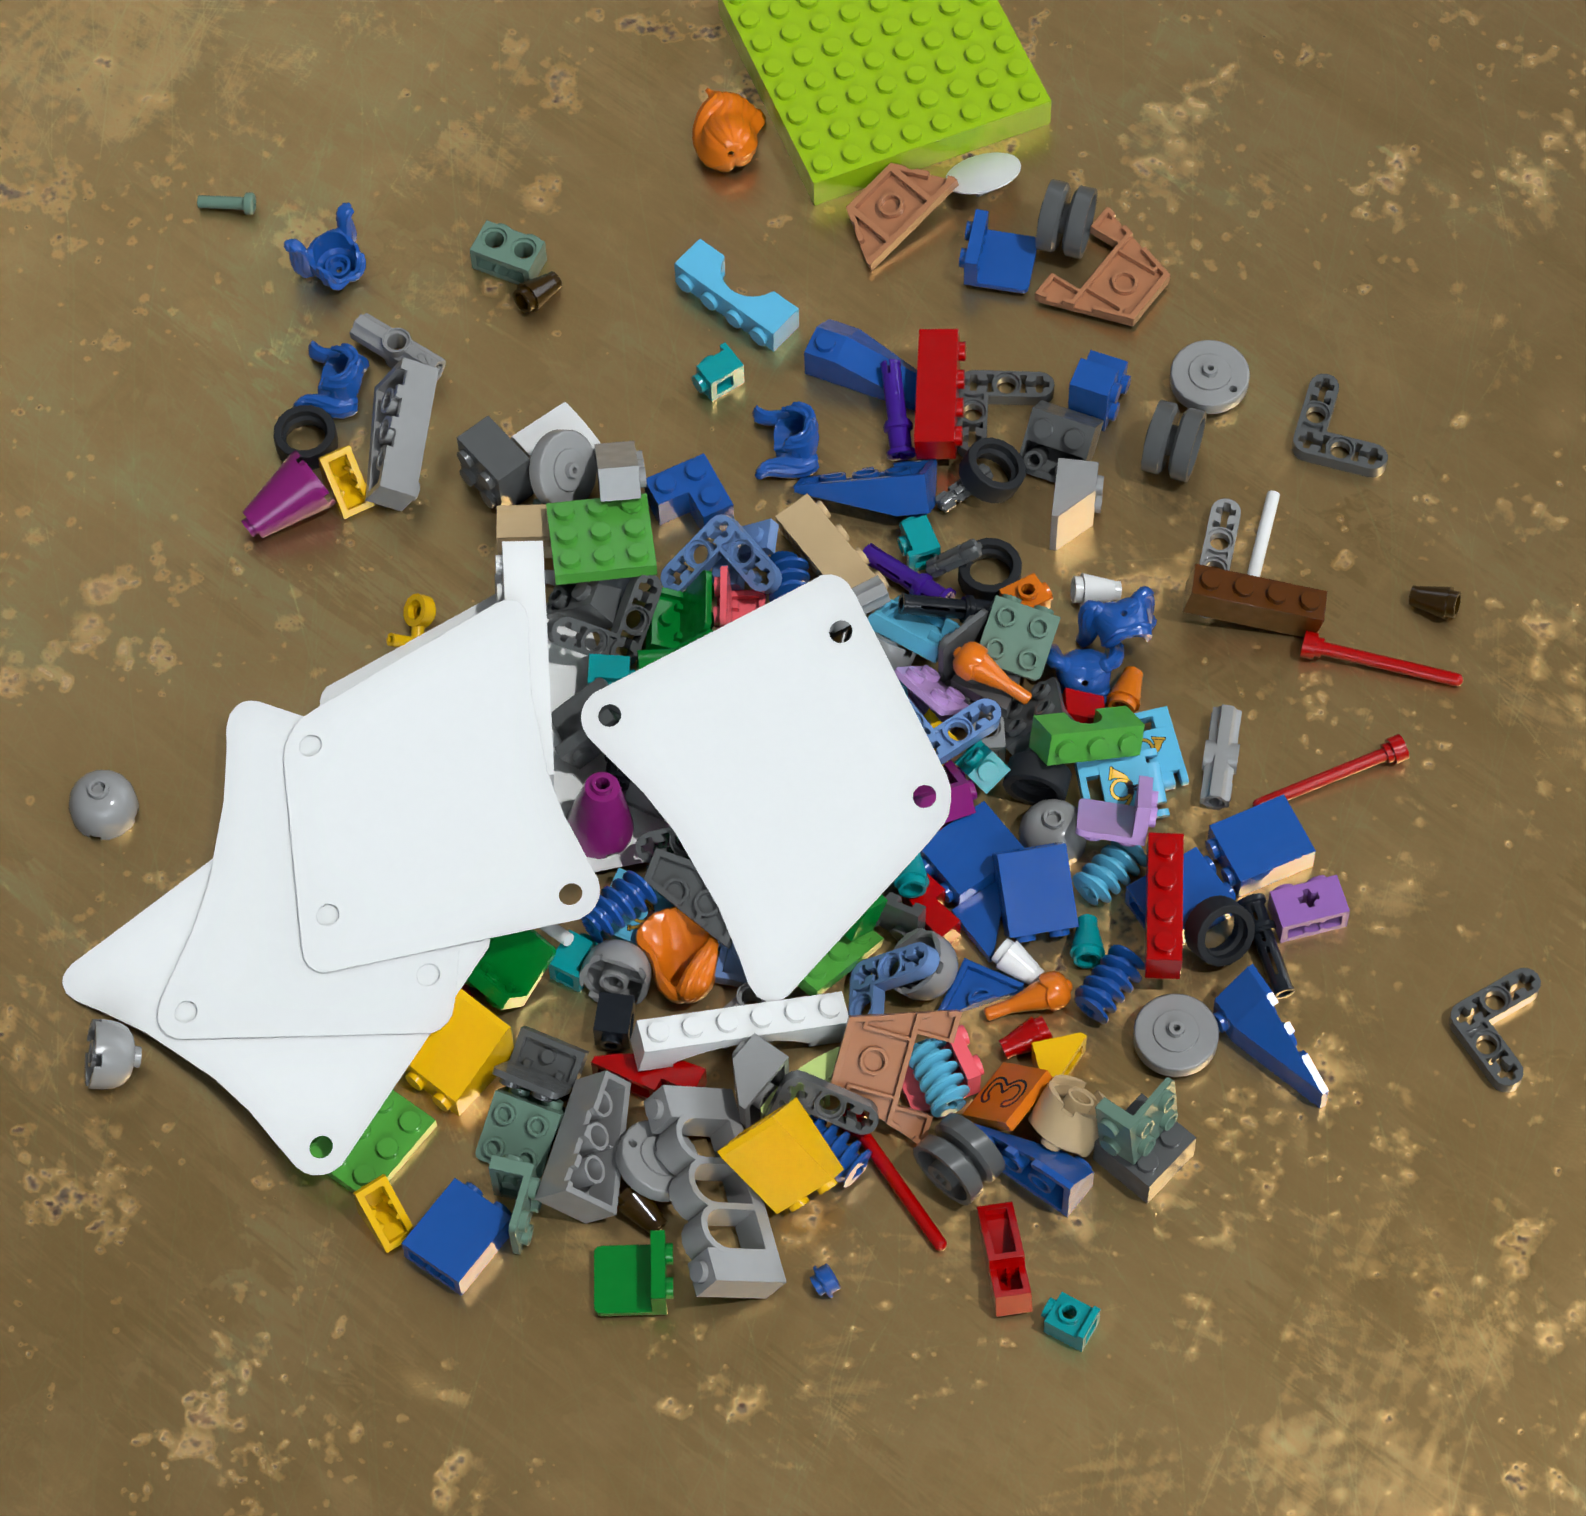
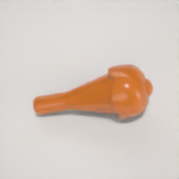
(975, 664)
(1049, 992)

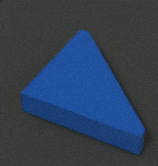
(981, 919)
(978, 986)

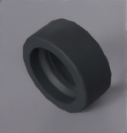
(302, 416)
(982, 486)
(995, 549)
(1034, 781)
(1234, 946)

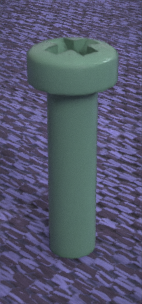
(245, 203)

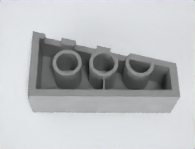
(399, 433)
(582, 1166)

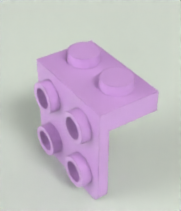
(928, 692)
(1117, 821)

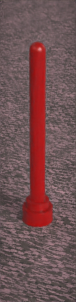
(1315, 646)
(1392, 750)
(900, 1187)

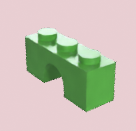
(1063, 741)

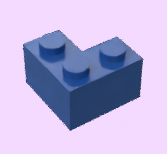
(1098, 386)
(688, 489)

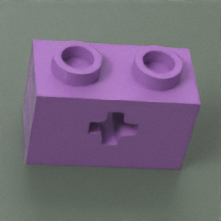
(1308, 908)

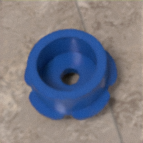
(825, 1280)

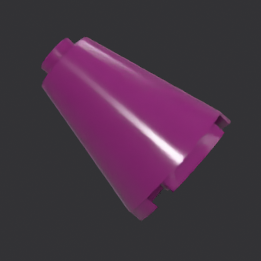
(286, 498)
(601, 817)

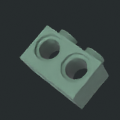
(507, 259)

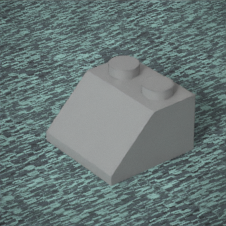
(1075, 500)
(757, 1073)

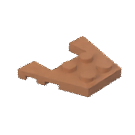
(1120, 286)
(877, 1056)

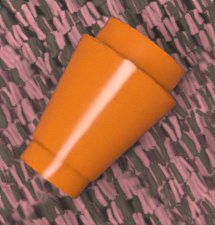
(1127, 689)

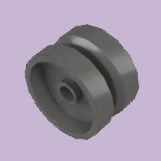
(1064, 218)
(1168, 439)
(959, 1158)

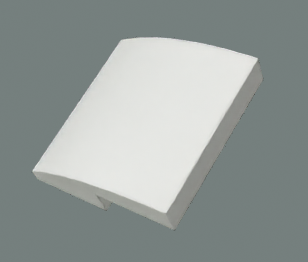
(559, 418)

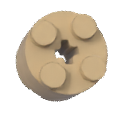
(1067, 1116)

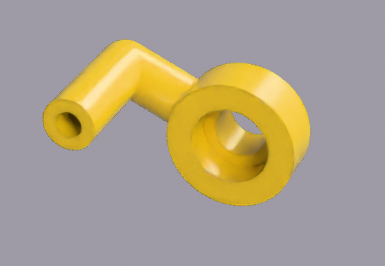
(418, 613)

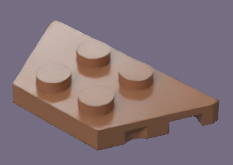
(894, 208)

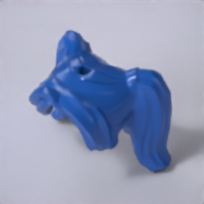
(330, 253)
(339, 379)
(794, 441)
(1117, 619)
(1086, 665)

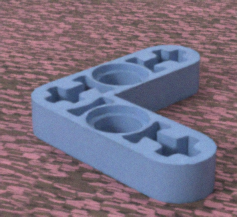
(726, 547)
(949, 748)
(872, 988)

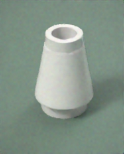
(1094, 588)
(1017, 962)

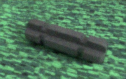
(957, 492)
(954, 558)

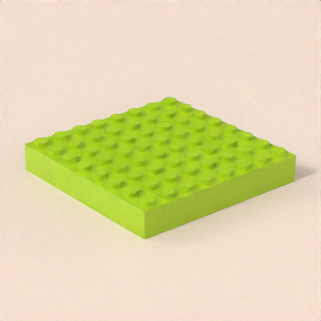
(884, 82)

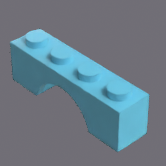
(765, 318)

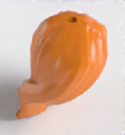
(725, 125)
(680, 955)

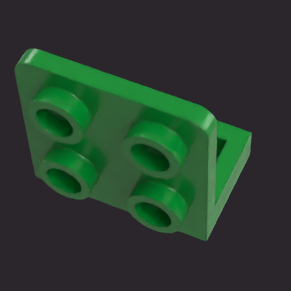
(682, 614)
(512, 968)
(633, 1278)

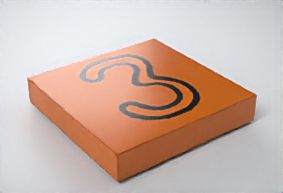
(1008, 1096)

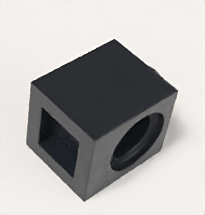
(614, 1020)

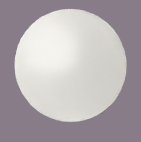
(985, 173)

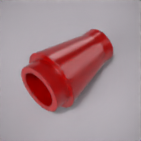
(1021, 1038)

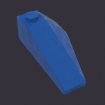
(853, 361)
(897, 491)
(1252, 1023)
(1047, 1174)

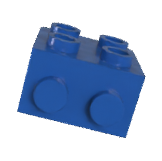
(997, 257)

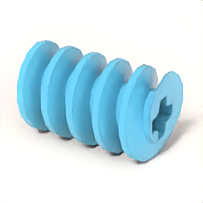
(1108, 869)
(936, 1077)

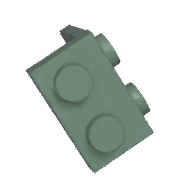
(1019, 636)
(520, 1127)
(1137, 1134)
(517, 1181)

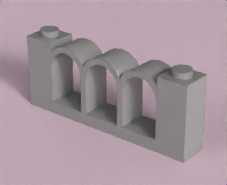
(713, 1268)

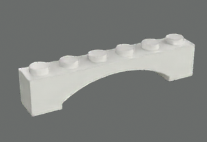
(672, 1038)

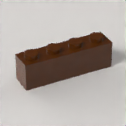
(1254, 601)

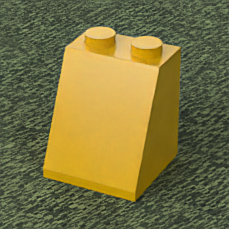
(460, 1056)
(783, 1158)

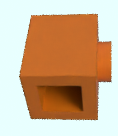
(1030, 591)

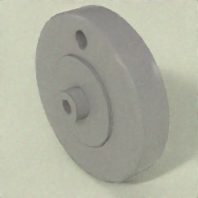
(1209, 376)
(562, 467)
(1175, 1035)
(640, 1162)

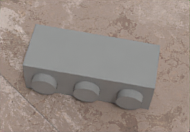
(620, 471)

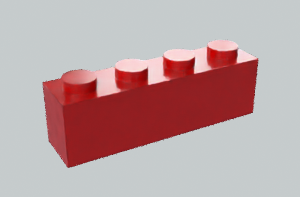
(938, 394)
(1164, 905)

